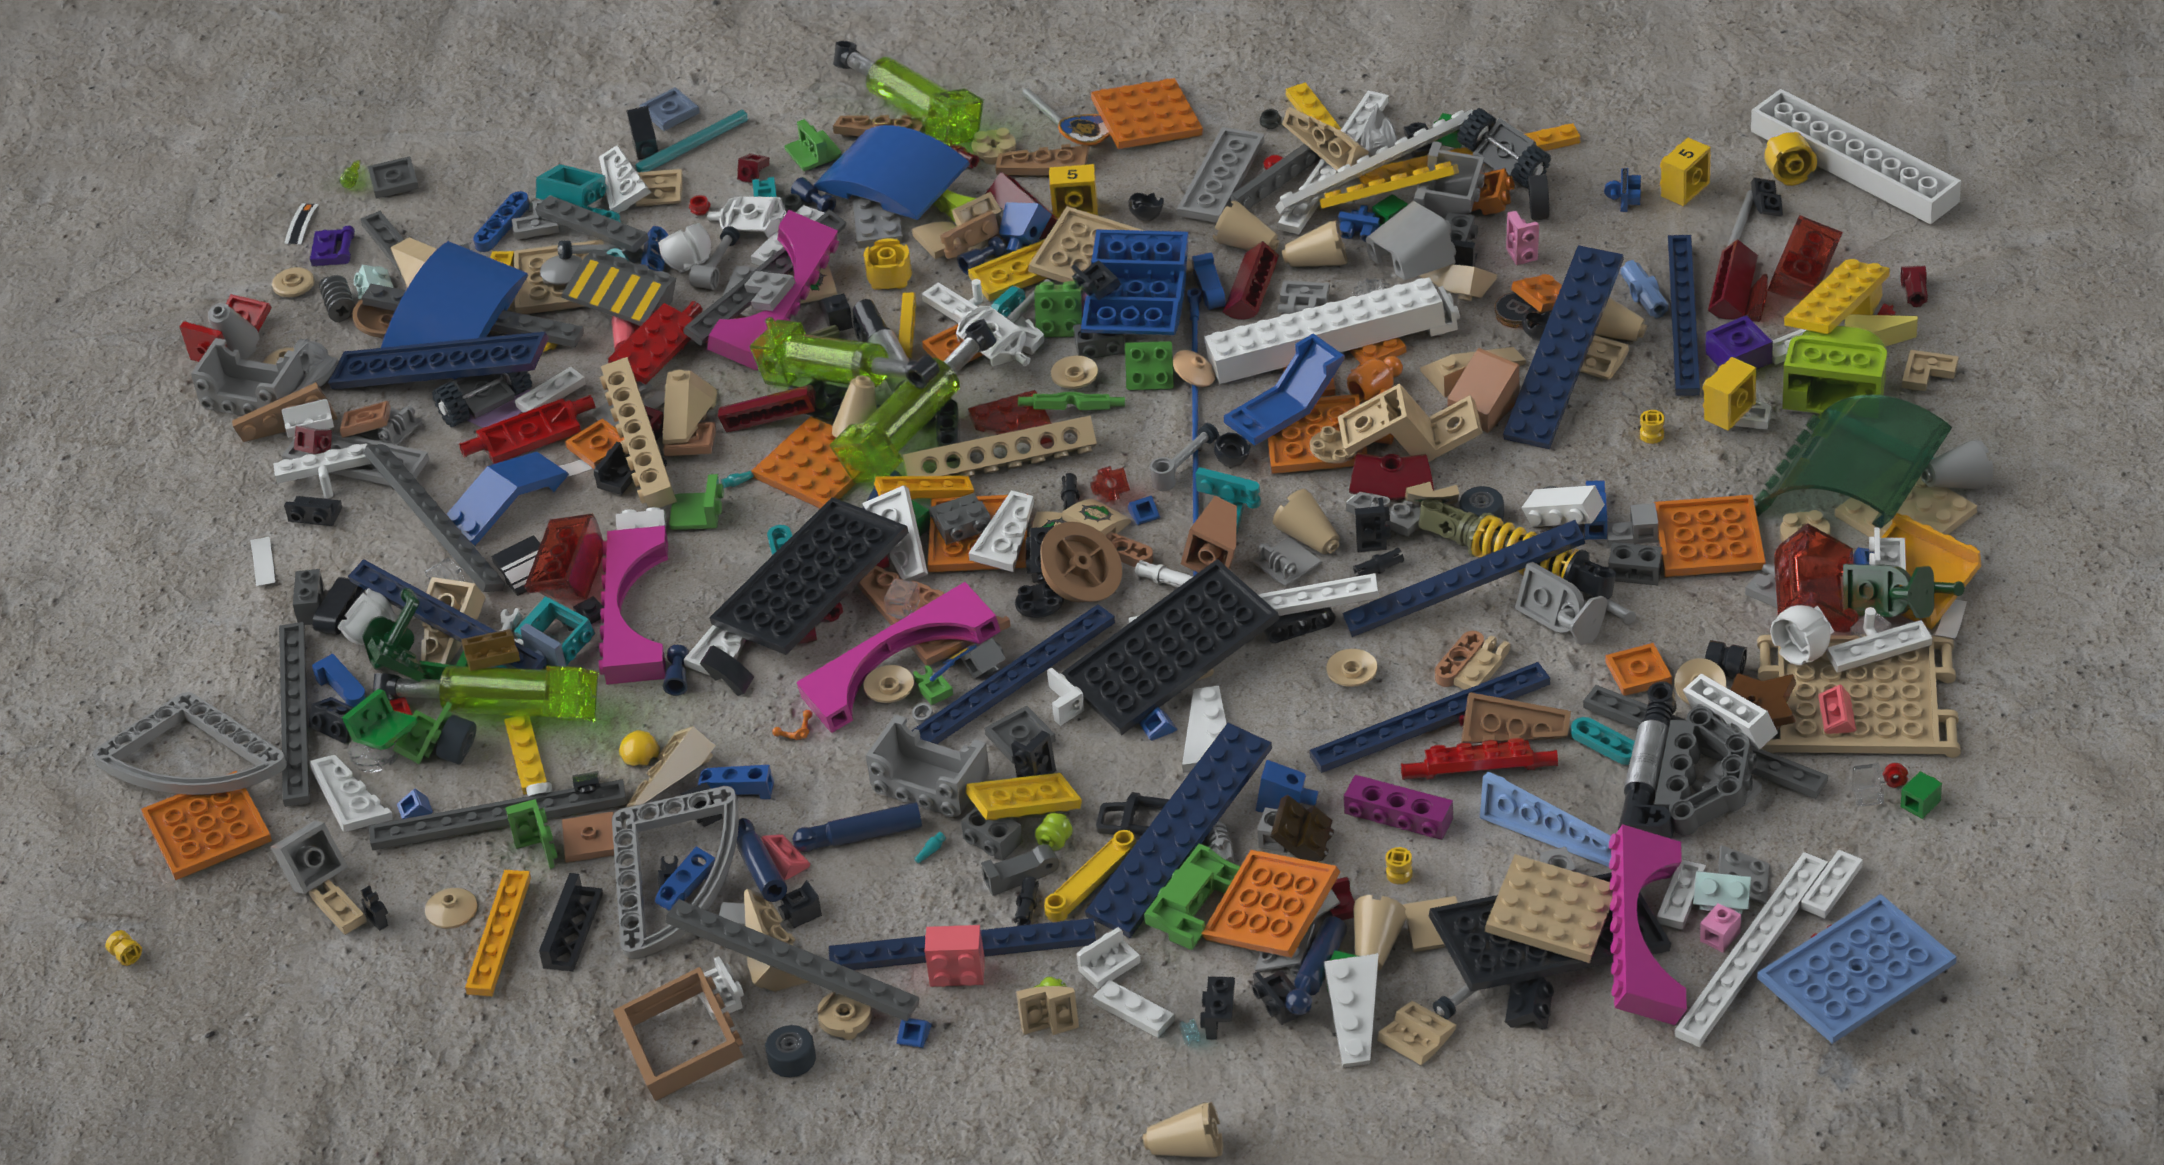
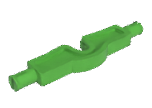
(1061, 400)

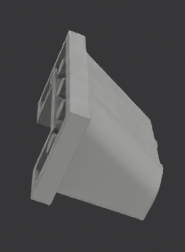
(1453, 192)

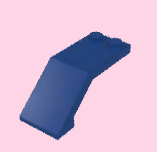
(1292, 395)
(497, 490)

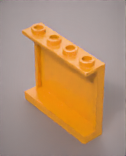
(1943, 553)

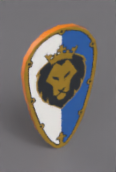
(1084, 129)

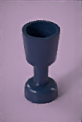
(809, 194)
(976, 257)
(676, 677)

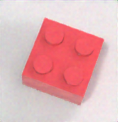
(954, 955)

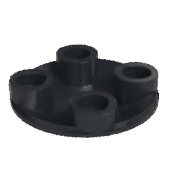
(1037, 601)

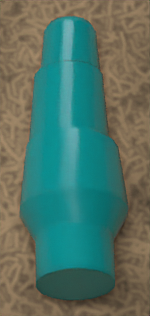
(736, 479)
(930, 847)

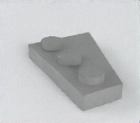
(1403, 516)

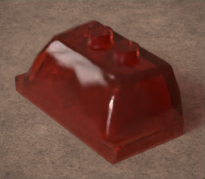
(1804, 259)
(567, 558)

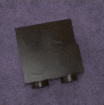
(1302, 830)

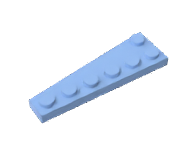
(1533, 817)

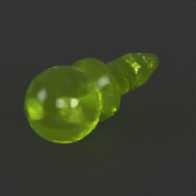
(350, 175)

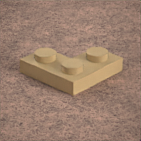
(1926, 364)

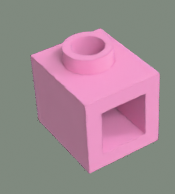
(1720, 927)

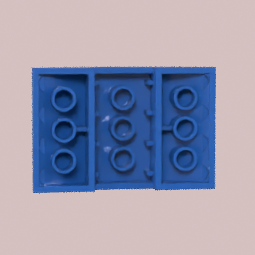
(896, 169)
(1151, 280)
(453, 298)

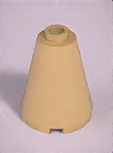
(1243, 229)
(1317, 248)
(1620, 322)
(857, 404)
(1307, 522)
(1377, 926)
(1187, 1134)

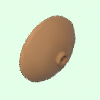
(371, 319)

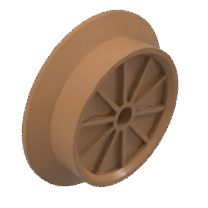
(1080, 562)

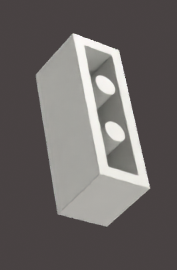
(1563, 505)

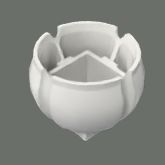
(686, 248)
(362, 612)
(1801, 634)

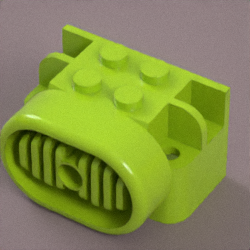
(1832, 368)

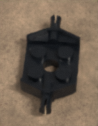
(826, 398)

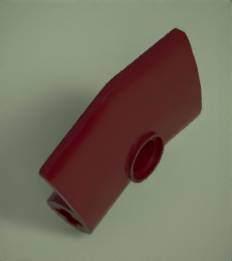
(1389, 474)

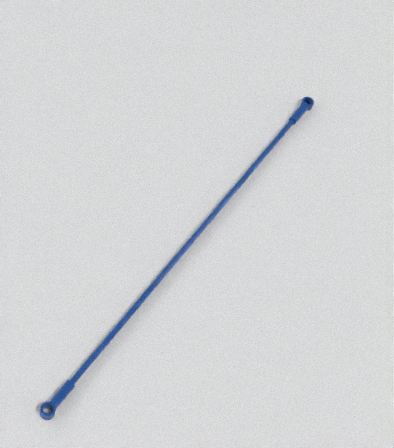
(1194, 299)

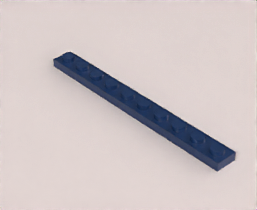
(1683, 316)
(1463, 578)
(434, 611)
(1015, 675)
(1424, 718)
(995, 942)

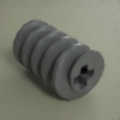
(337, 297)

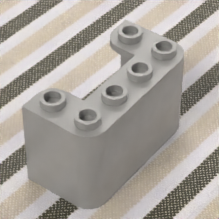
(241, 385)
(922, 771)

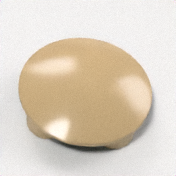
(1329, 446)

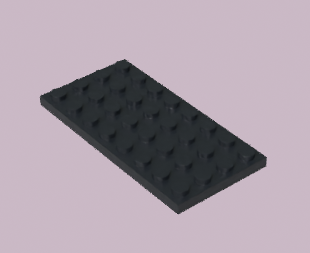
(808, 575)
(1170, 646)
(1497, 961)

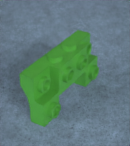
(1186, 893)

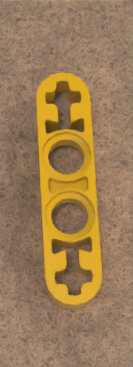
(907, 322)

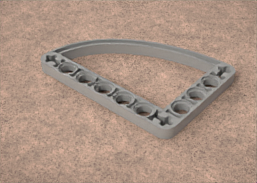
(109, 754)
(635, 824)

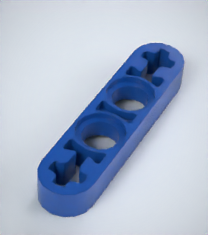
(487, 237)
(648, 255)

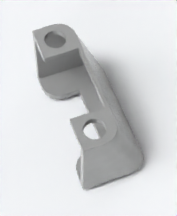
(1416, 241)

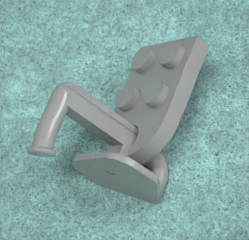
(1562, 606)

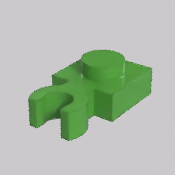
(932, 691)

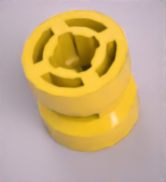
(1652, 426)
(1399, 865)
(123, 947)

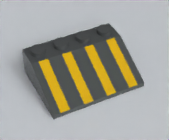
(619, 287)

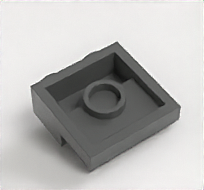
(960, 518)

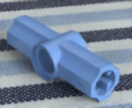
(1644, 289)

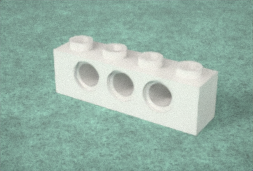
(1731, 710)

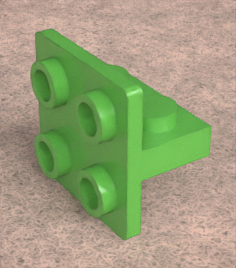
(812, 147)
(1149, 365)

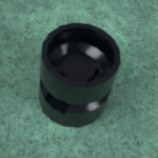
(1729, 659)

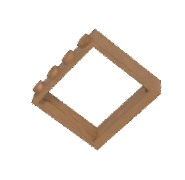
(662, 1000)

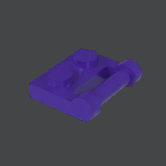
(325, 247)

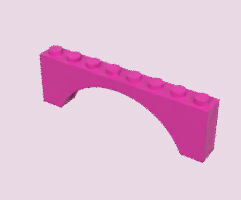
(809, 250)
(953, 615)
(624, 652)
(1639, 980)

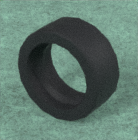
(1538, 196)

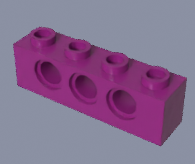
(1398, 807)

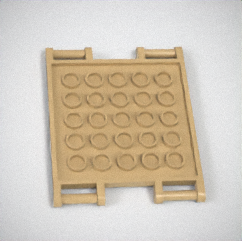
(1889, 699)

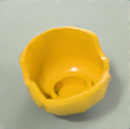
(638, 748)

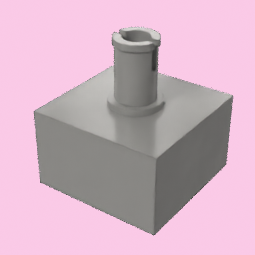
(309, 857)

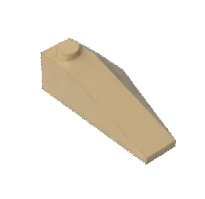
(1326, 141)
(410, 257)
(1462, 280)
(1448, 370)
(685, 405)
(460, 595)
(678, 758)
(764, 918)

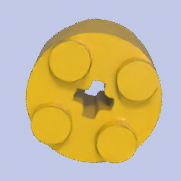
(1790, 158)
(887, 264)

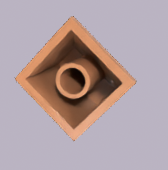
(1491, 383)
(1212, 536)

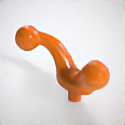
(800, 733)

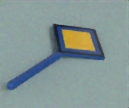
(950, 661)

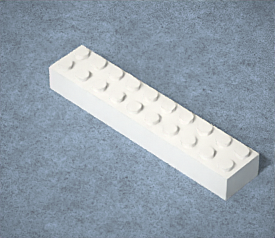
(1860, 157)
(1341, 324)

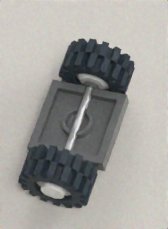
(1503, 146)
(478, 395)

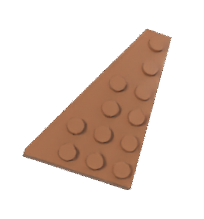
(875, 587)

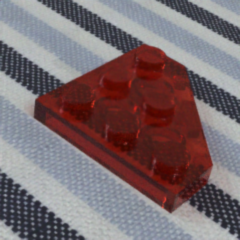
(1005, 416)

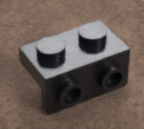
(1096, 280)
(613, 471)
(1274, 992)
(1529, 1002)
(1218, 1004)

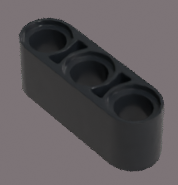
(948, 426)
(335, 606)
(1299, 624)

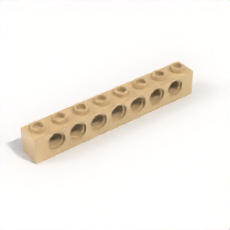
(1080, 427)
(638, 434)

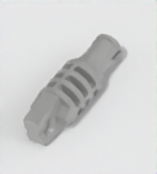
(1220, 842)

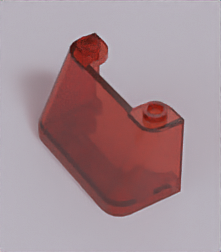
(1810, 573)

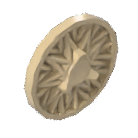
(293, 282)

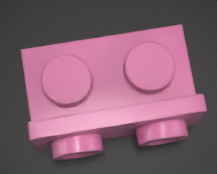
(1521, 239)

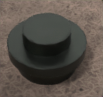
(1270, 119)
(792, 202)

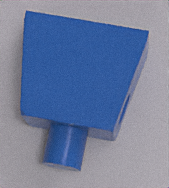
(1023, 224)
(1282, 781)

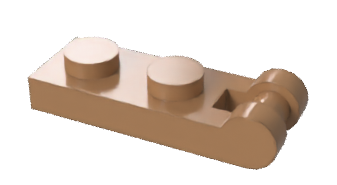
(969, 234)

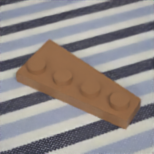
(857, 125)
(1039, 161)
(269, 418)
(1507, 719)

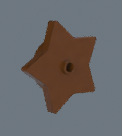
(1769, 695)

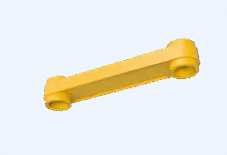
(1089, 876)

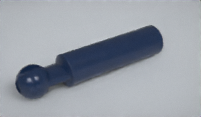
(858, 827)
(760, 862)
(1312, 970)

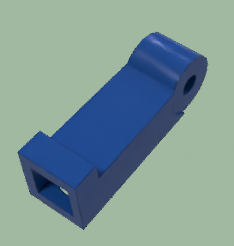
(1208, 281)
(1601, 519)
(334, 673)
(743, 779)
(685, 878)

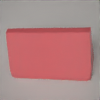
(1837, 711)
(785, 855)

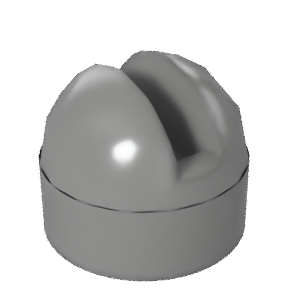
(923, 708)

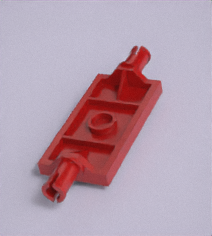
(657, 340)
(528, 430)
(1478, 757)

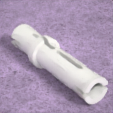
(1161, 574)

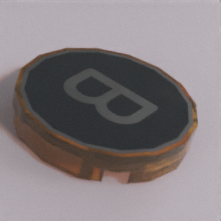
(1511, 310)

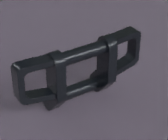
(1129, 808)

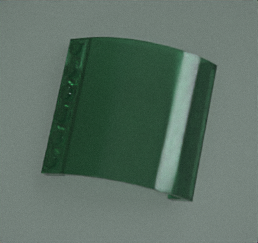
(1863, 450)

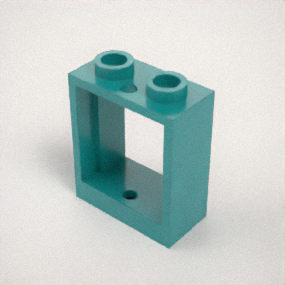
(571, 185)
(547, 612)

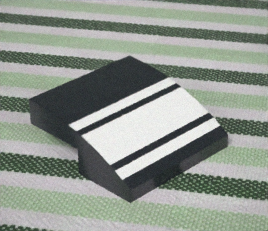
(517, 562)

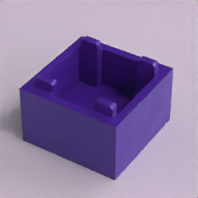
(1739, 340)

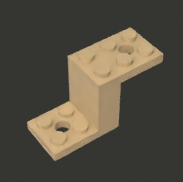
(1403, 418)

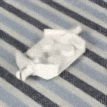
(751, 214)
(1009, 336)

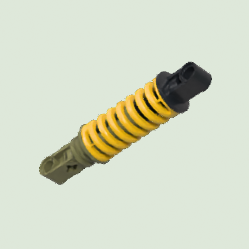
(1488, 534)

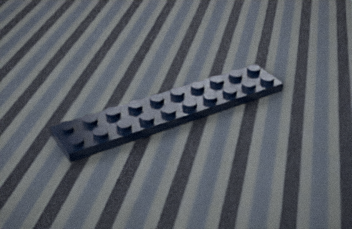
(1563, 347)
(439, 360)
(1179, 828)

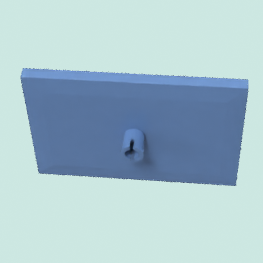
(1856, 968)

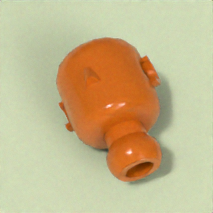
(1373, 376)

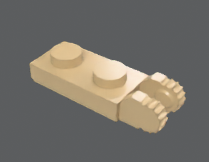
(1482, 664)
(338, 907)

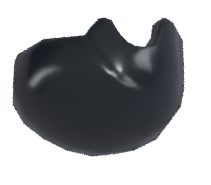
(1145, 206)
(1534, 324)
(1231, 449)

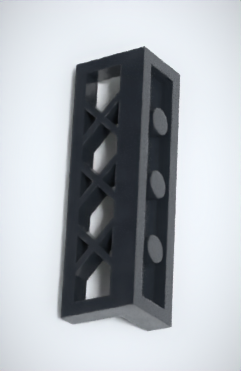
(560, 924)

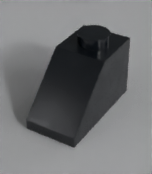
(642, 132)
(837, 311)

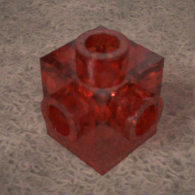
(1117, 480)

